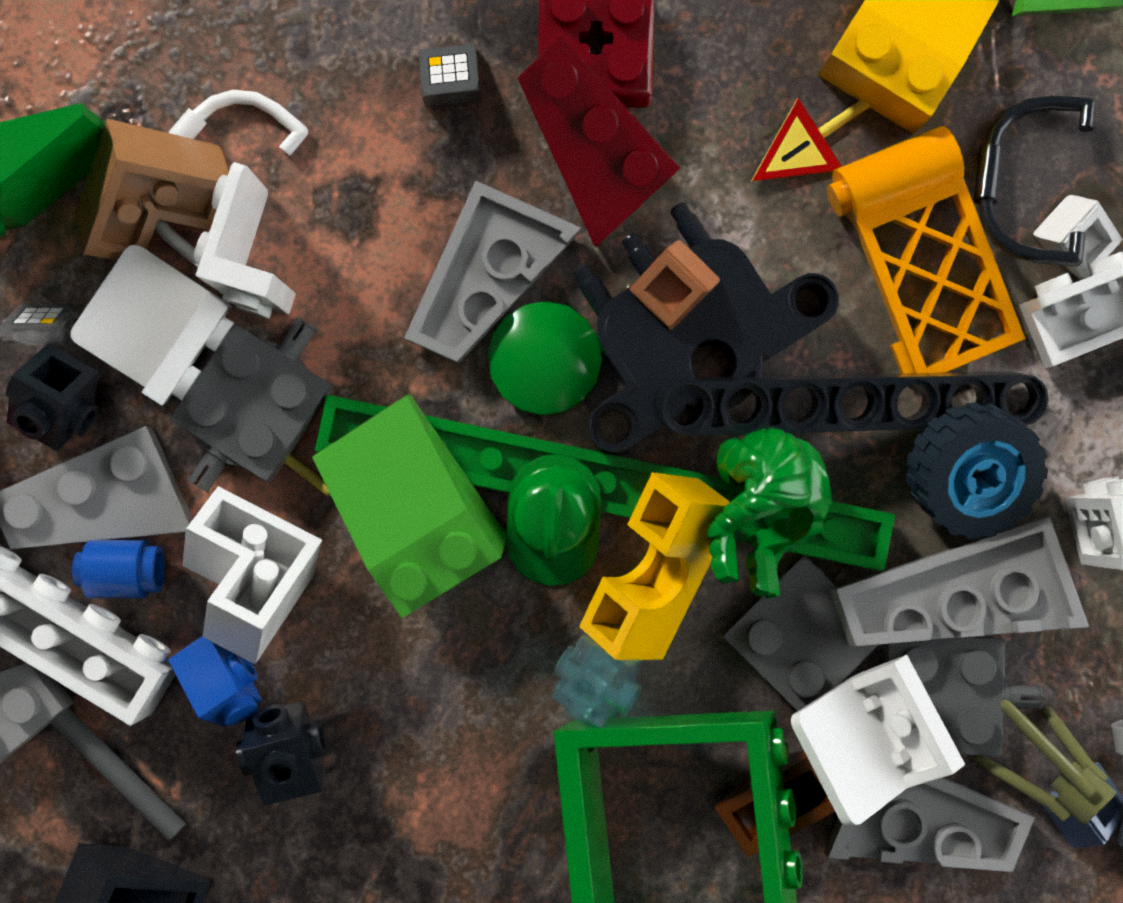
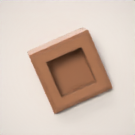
(674, 284)

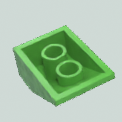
(409, 506)

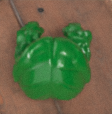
(775, 475)

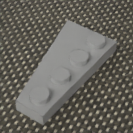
(966, 591)

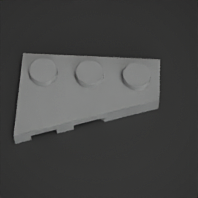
(485, 269)

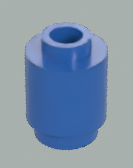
(119, 569)

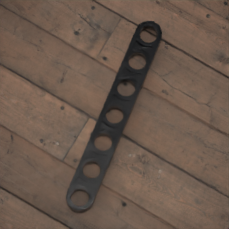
(827, 397)

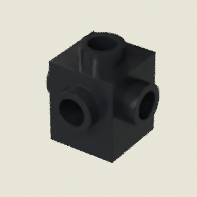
(52, 397)
(283, 752)

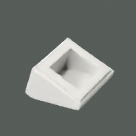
(1081, 215)

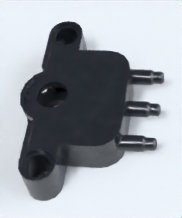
(734, 316)

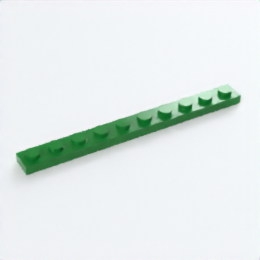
(495, 458)

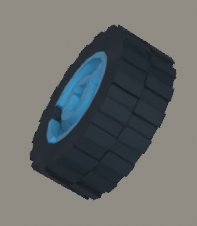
(980, 440)

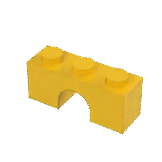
(642, 610)

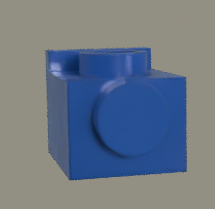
(217, 682)

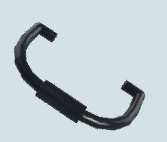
(989, 177)

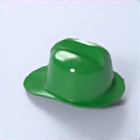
(554, 520)

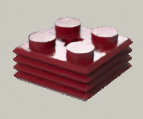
(622, 24)

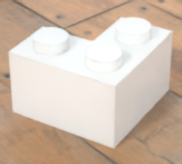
(258, 567)

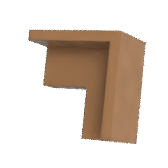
(145, 179)

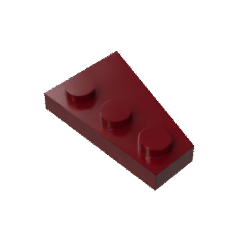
(594, 138)

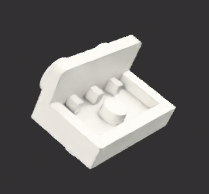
(1078, 315)

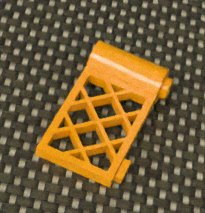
(898, 183)

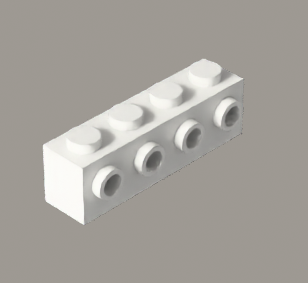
(80, 644)

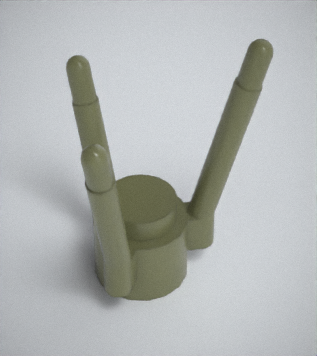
(1080, 785)

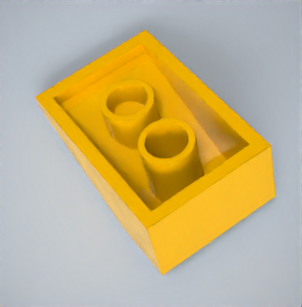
(906, 54)

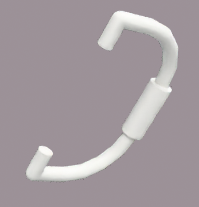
(193, 122)

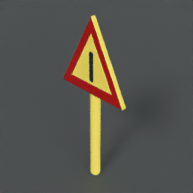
(801, 145)

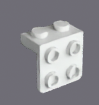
(226, 248)
(152, 324)
(875, 739)

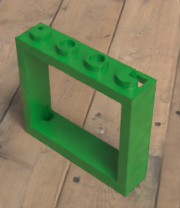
(584, 803)

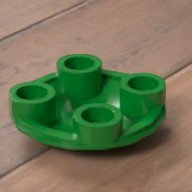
(544, 358)

